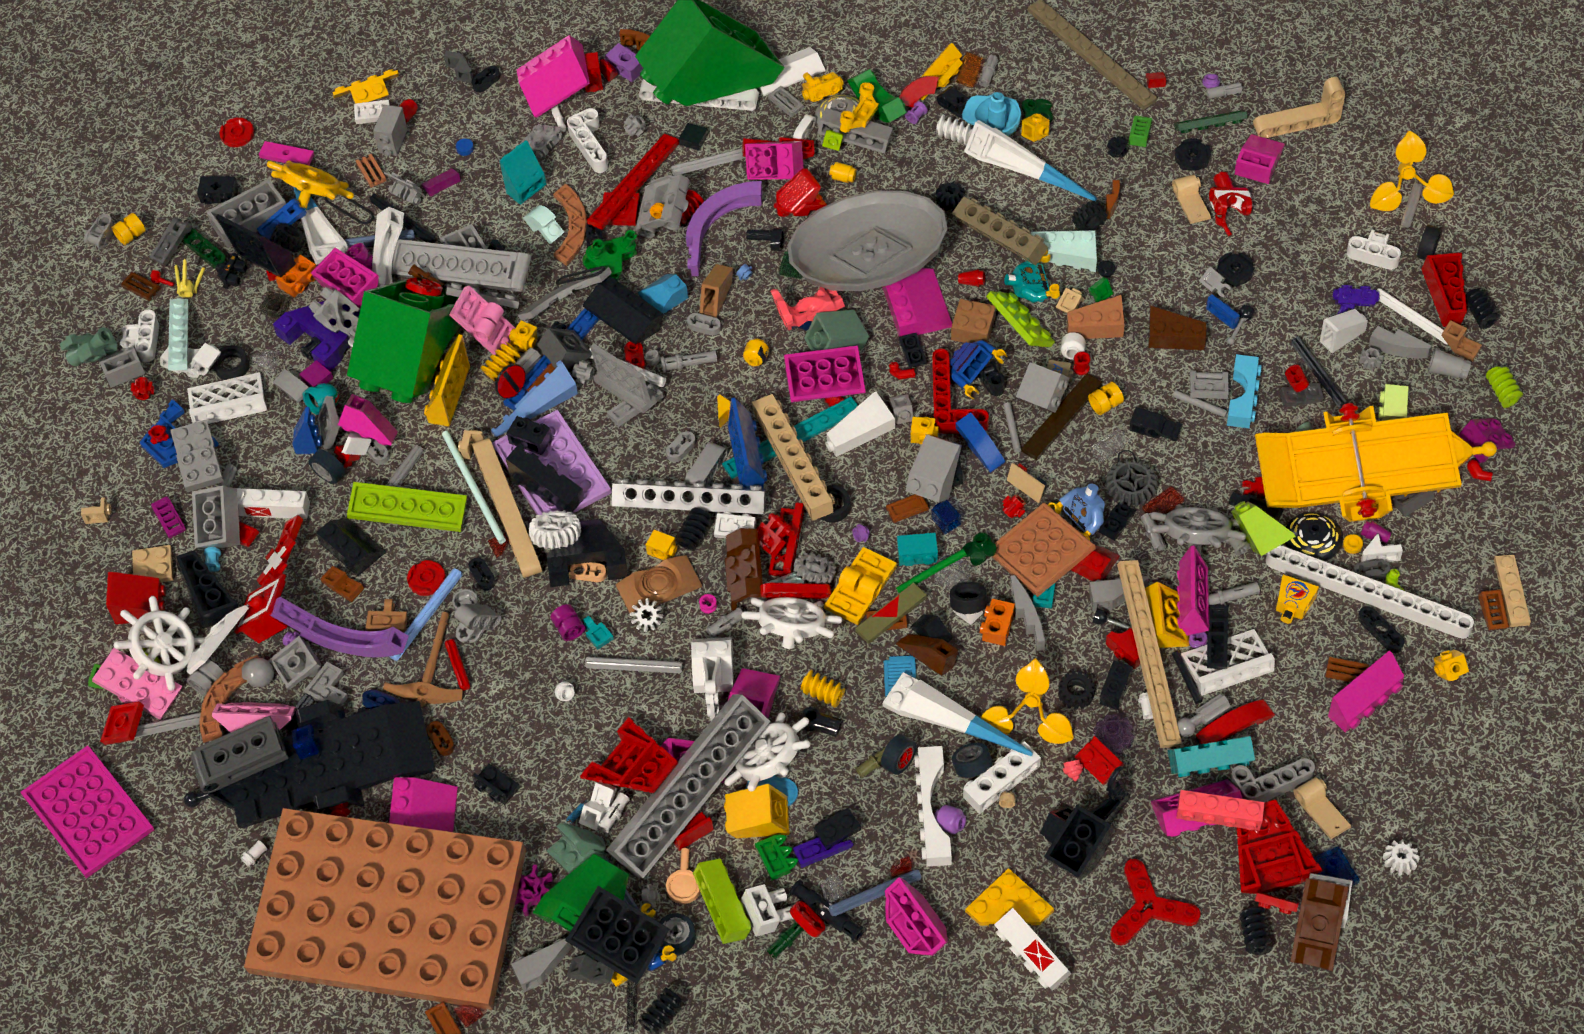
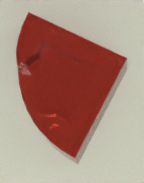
(496, 547)
(903, 867)
(468, 1014)

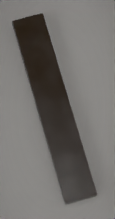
(1064, 415)

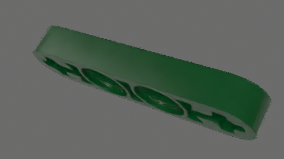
(203, 245)

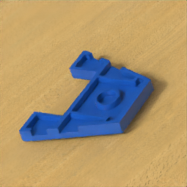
(165, 451)

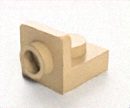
(1069, 300)
(97, 514)

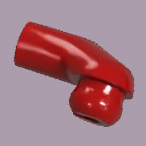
(1477, 472)

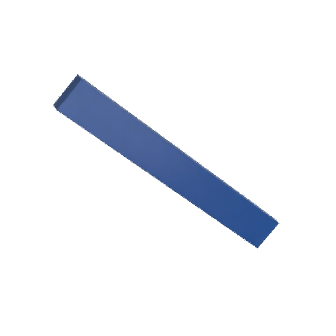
(581, 325)

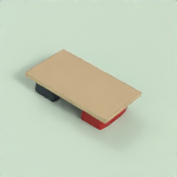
(1026, 483)

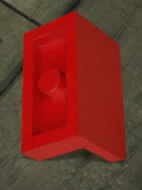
(694, 830)

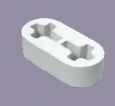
(805, 127)

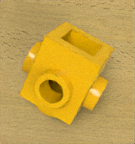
(1035, 127)
(523, 336)
(921, 427)
(1450, 665)

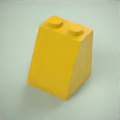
(757, 812)

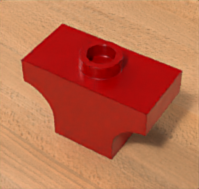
(1124, 647)

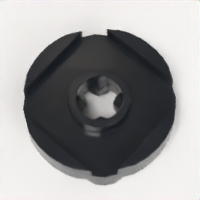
(1192, 163)
(1240, 260)

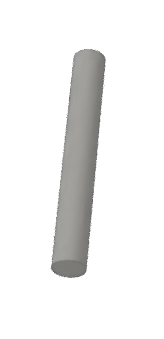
(1199, 403)
(1012, 427)

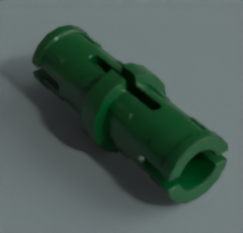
(785, 940)

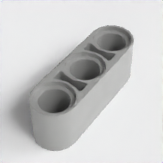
(706, 464)

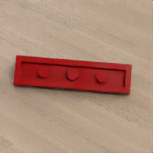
(792, 542)

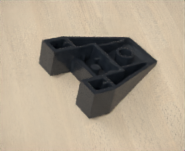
(593, 545)

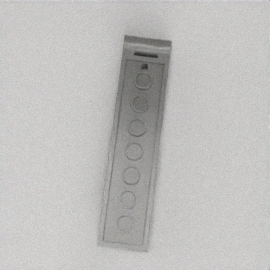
(463, 264)

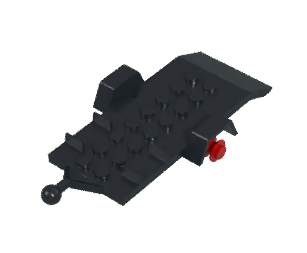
(351, 757)

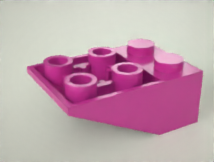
(1258, 158)
(773, 159)
(364, 418)
(757, 688)

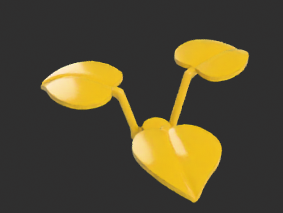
(1411, 150)
(1035, 682)

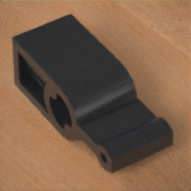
(1154, 425)

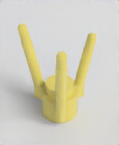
(185, 287)

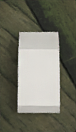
(596, 808)

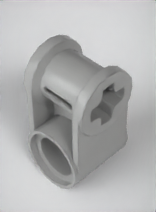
(100, 231)

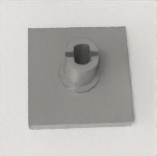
(328, 422)

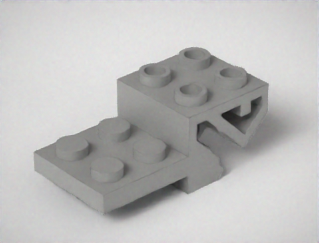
(197, 456)

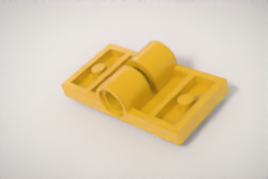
(860, 585)

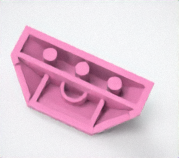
(240, 714)

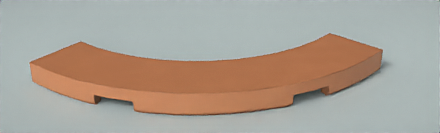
(577, 224)
(219, 693)

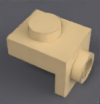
(465, 445)

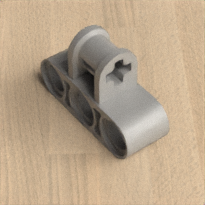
(474, 620)

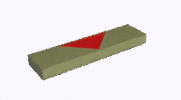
(891, 613)

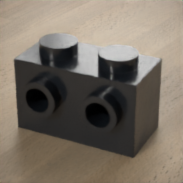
(530, 434)

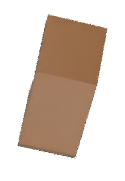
(1455, 337)

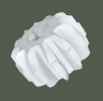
(649, 609)
(1392, 860)

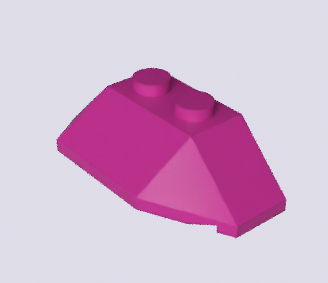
(913, 919)

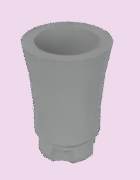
(1448, 364)

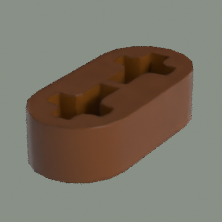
(436, 740)

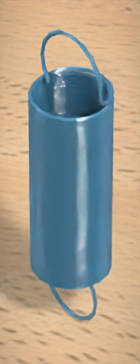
(576, 813)

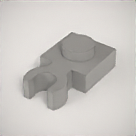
(1213, 281)

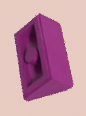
(441, 182)

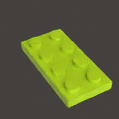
(1020, 319)

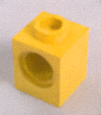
(661, 545)

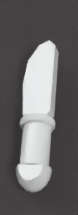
(558, 118)

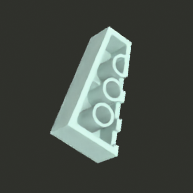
(1071, 248)

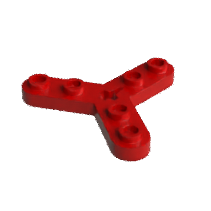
(1162, 908)

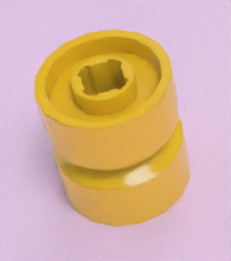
(126, 230)
(1104, 399)

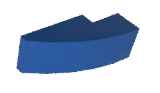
(979, 442)

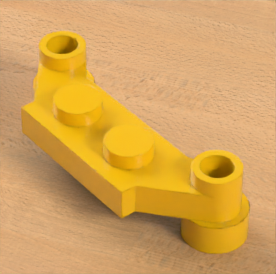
(863, 112)

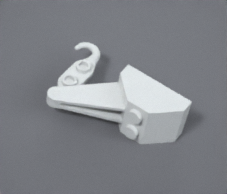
(712, 669)

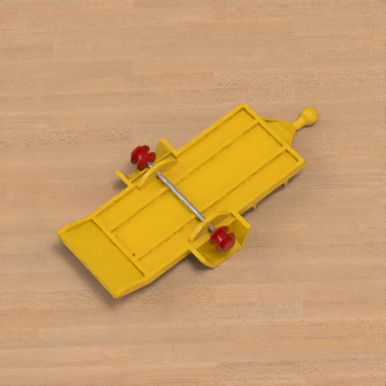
(1362, 466)

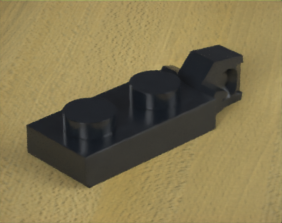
(1274, 512)

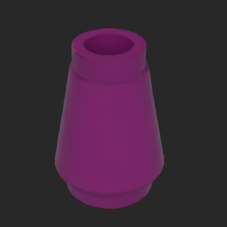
(1371, 529)

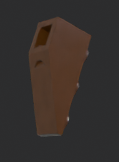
(930, 651)

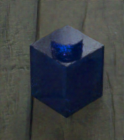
(946, 516)

